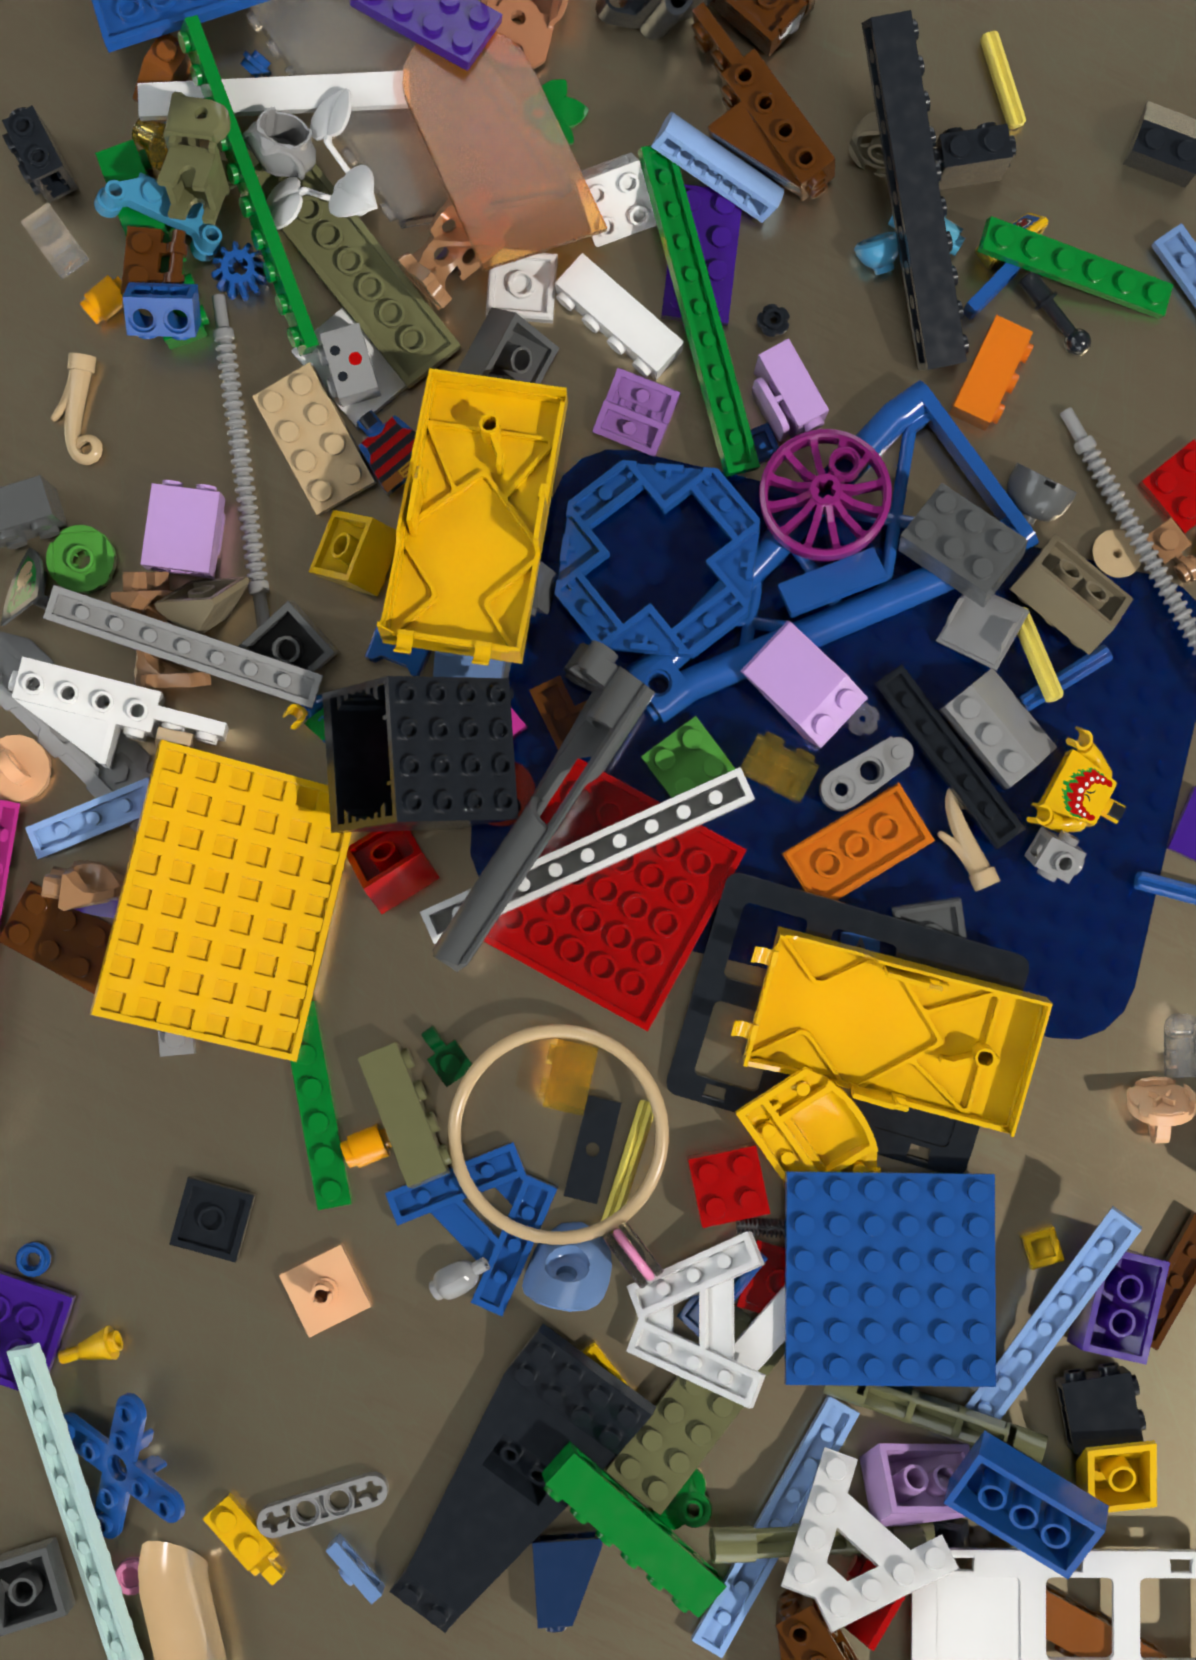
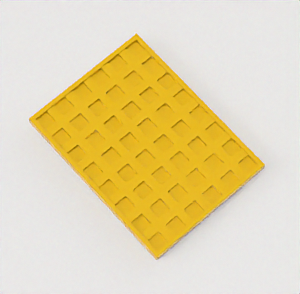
(223, 904)

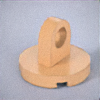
(23, 768)
(1161, 1105)

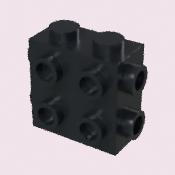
(37, 154)
(974, 154)
(1100, 1407)

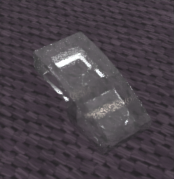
(54, 240)

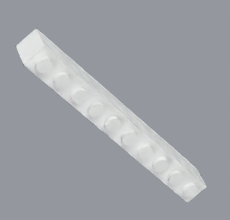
(613, 844)

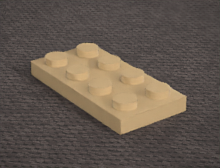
(314, 439)

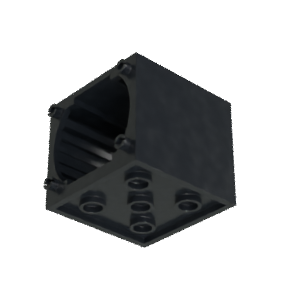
(420, 754)

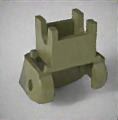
(189, 170)

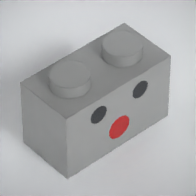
(349, 364)

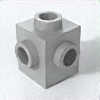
(1056, 855)

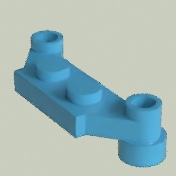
(153, 201)

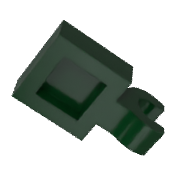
(448, 1059)

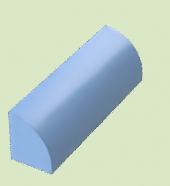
(717, 167)

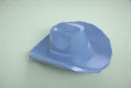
(569, 1275)

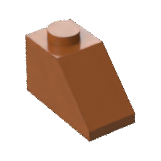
(164, 63)

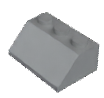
(998, 729)

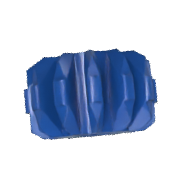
(232, 281)

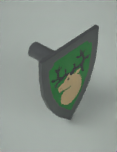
(26, 587)

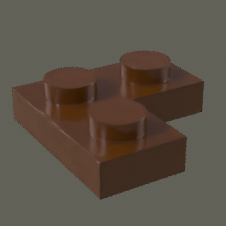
(556, 708)

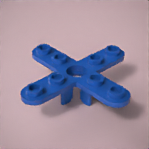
(137, 1478)

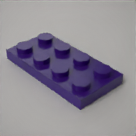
(446, 27)
(718, 232)

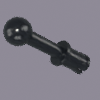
(1076, 340)

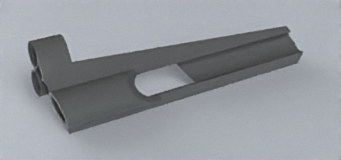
(597, 733)

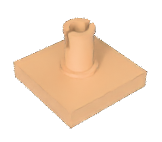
(325, 1290)

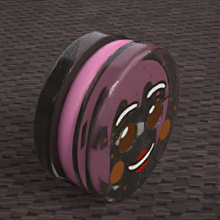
(633, 1254)

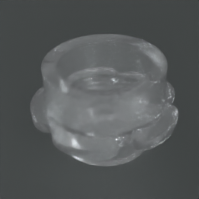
(870, 724)

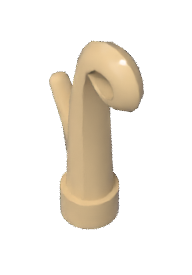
(73, 403)
(966, 846)

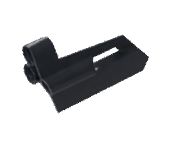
(652, 16)

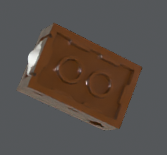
(764, 21)

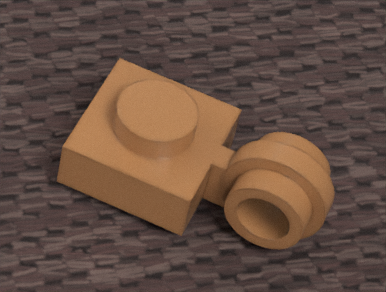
(1170, 543)

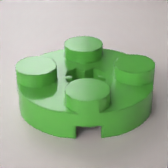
(95, 545)

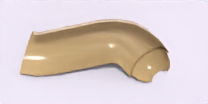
(178, 1603)

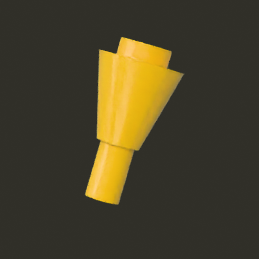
(100, 1346)

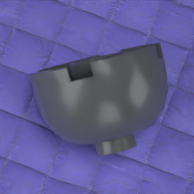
(1037, 495)

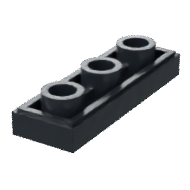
(586, 1169)

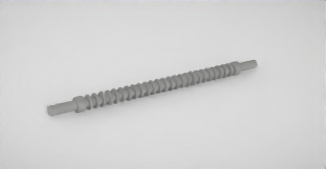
(224, 336)
(1085, 446)

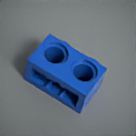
(160, 301)

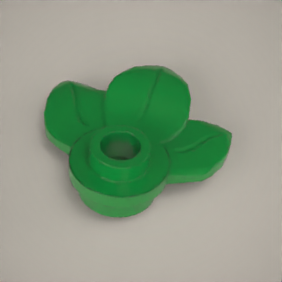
(567, 110)
(678, 1512)

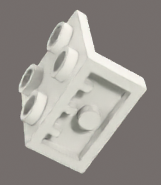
(620, 197)

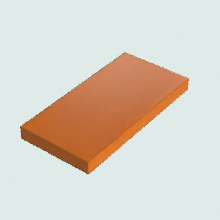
(859, 845)

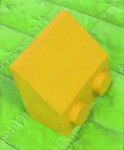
(355, 552)
(1120, 1474)

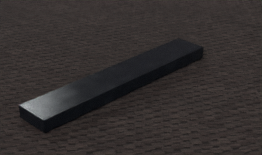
(949, 757)

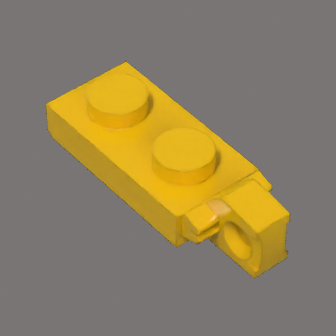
(241, 1536)

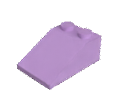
(804, 685)
(910, 1481)

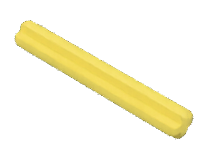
(630, 1159)

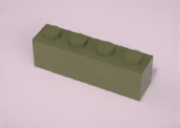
(404, 1114)

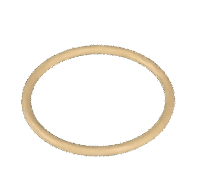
(586, 1035)

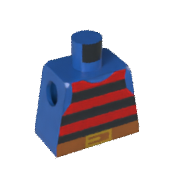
(387, 449)

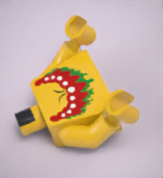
(1079, 790)

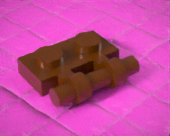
(144, 254)

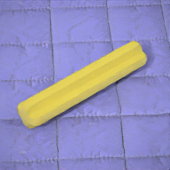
(1003, 79)
(1039, 661)

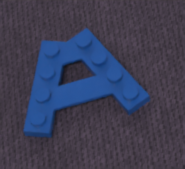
(504, 1253)

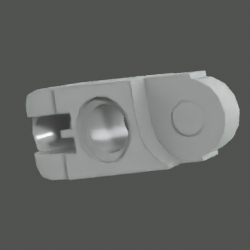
(888, 757)

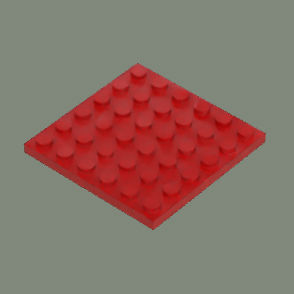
(628, 925)

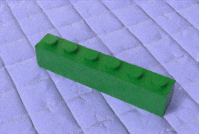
(126, 163)
(633, 1530)

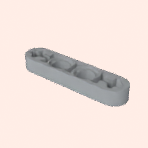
(324, 1509)

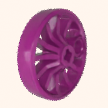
(841, 491)

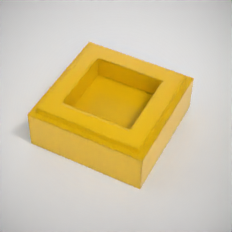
(1042, 1247)

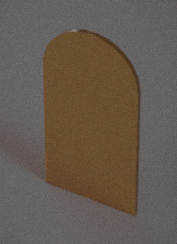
(500, 153)

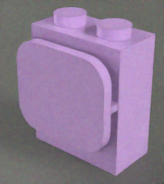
(787, 392)
(183, 529)

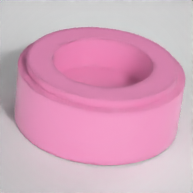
(128, 1575)

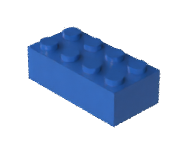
(1026, 1505)

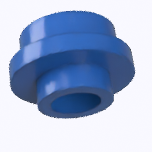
(256, 64)
(26, 1266)

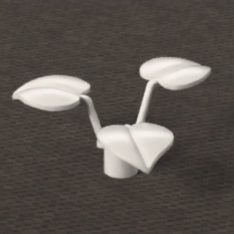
(351, 194)

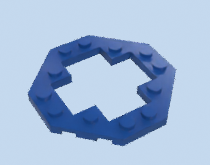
(647, 629)

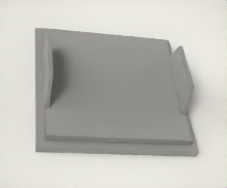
(983, 632)

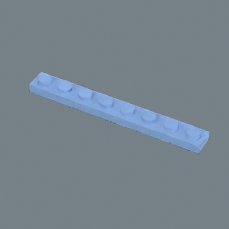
(1056, 1313)
(782, 1510)

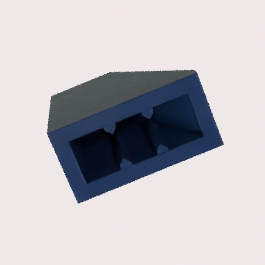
(562, 1574)

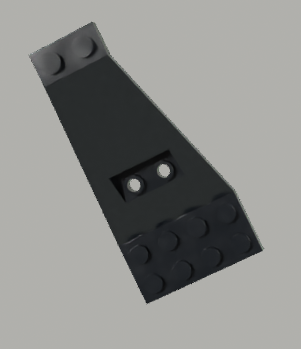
(498, 1489)

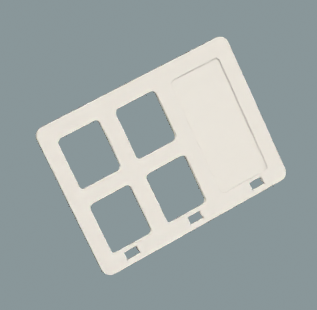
(1001, 1604)

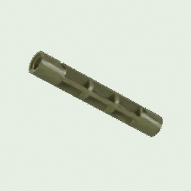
(940, 1416)
(748, 1543)

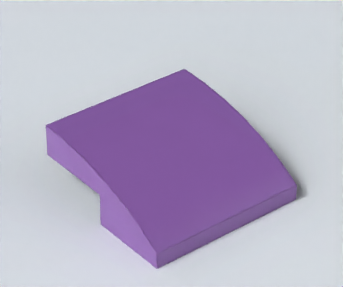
(636, 412)

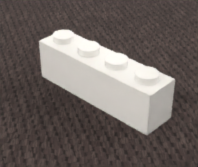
(619, 317)

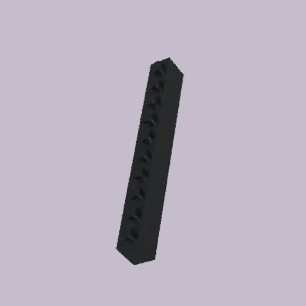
(915, 190)

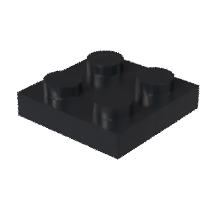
(212, 1219)

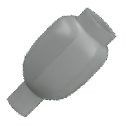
(457, 1278)

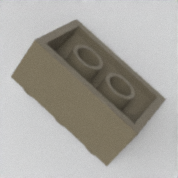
(1072, 594)

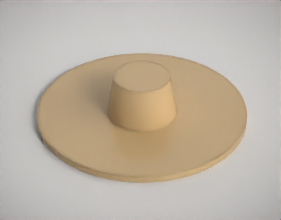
(1114, 554)

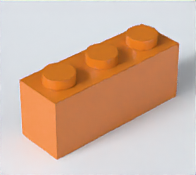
(992, 373)

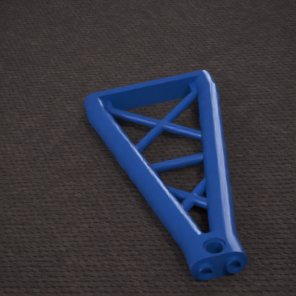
(899, 416)

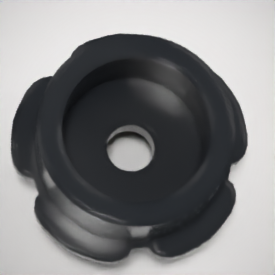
(773, 329)

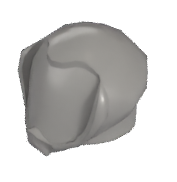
(281, 144)

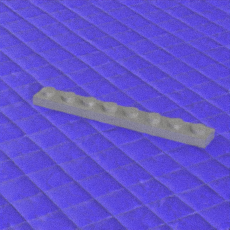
(182, 646)

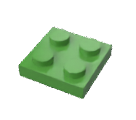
(687, 759)

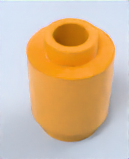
(103, 299)
(366, 1146)

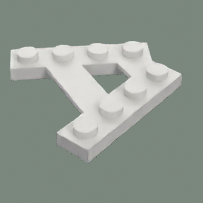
(713, 1359)
(897, 1567)

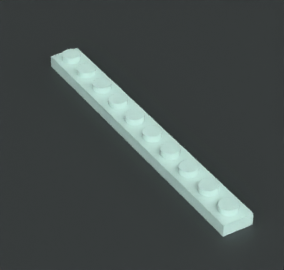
(74, 1502)

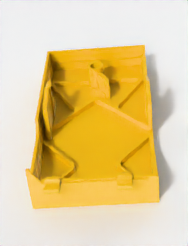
(474, 517)
(895, 1030)

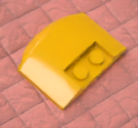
(810, 1127)

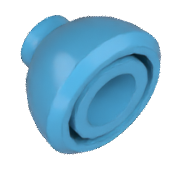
(878, 252)

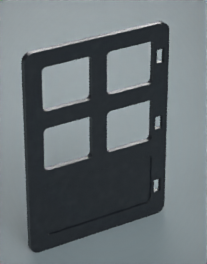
(893, 1130)

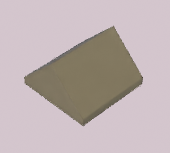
(202, 603)

